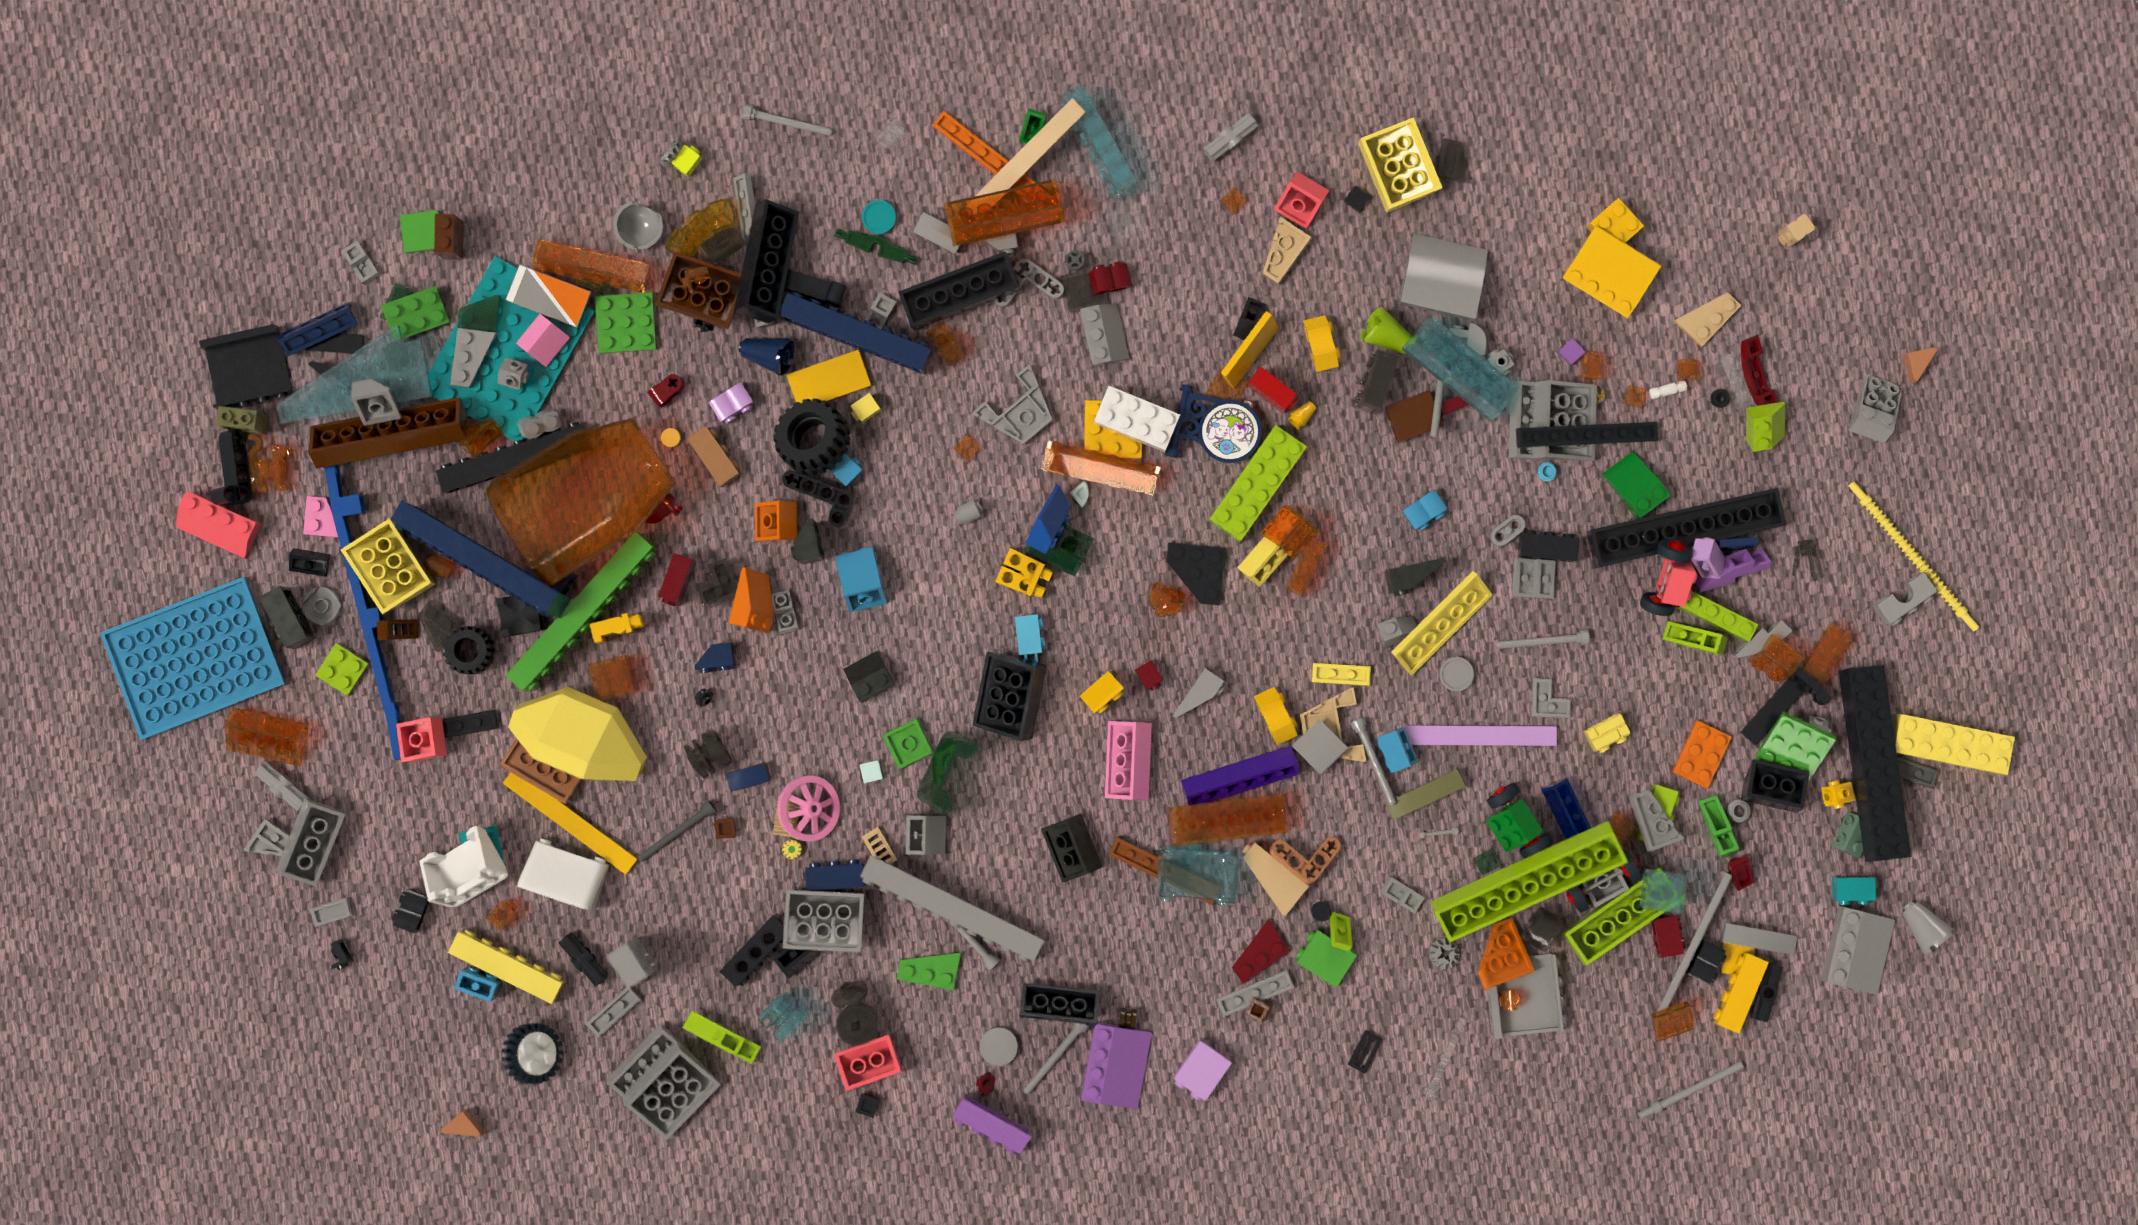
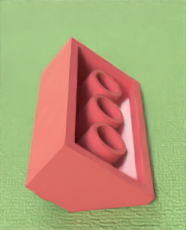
(216, 524)

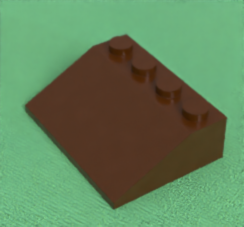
(711, 301)

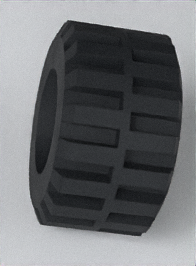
(484, 655)

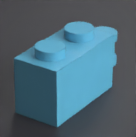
(1028, 635)

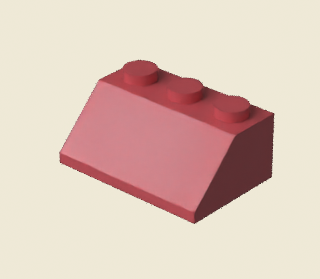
(868, 1063)

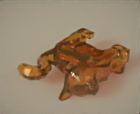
(267, 469)

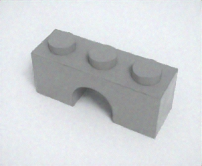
(1919, 590)

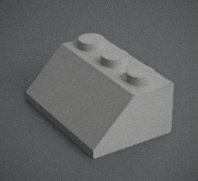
(1104, 334)

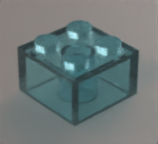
(1663, 891)

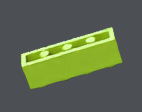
(1719, 617)

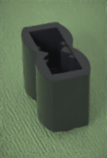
(411, 911)
(1705, 962)

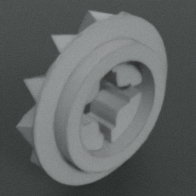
(670, 152)
(1435, 952)

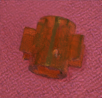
(1509, 1000)

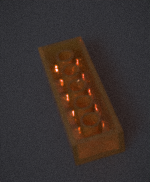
(1004, 212)
(1227, 820)

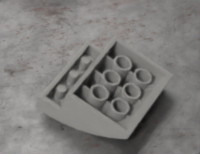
(1443, 277)
(1549, 405)
(663, 1082)

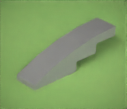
(1759, 938)

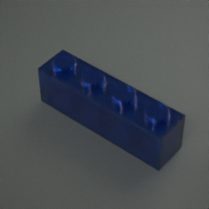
(1566, 808)

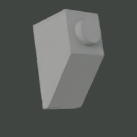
(1003, 243)
(1395, 630)

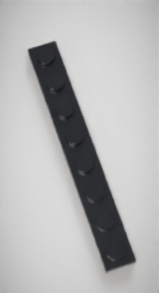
(1586, 434)

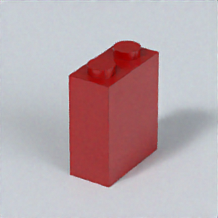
(1272, 390)

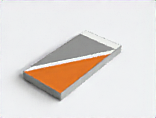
(548, 296)

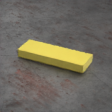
(1341, 674)

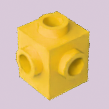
(1834, 795)

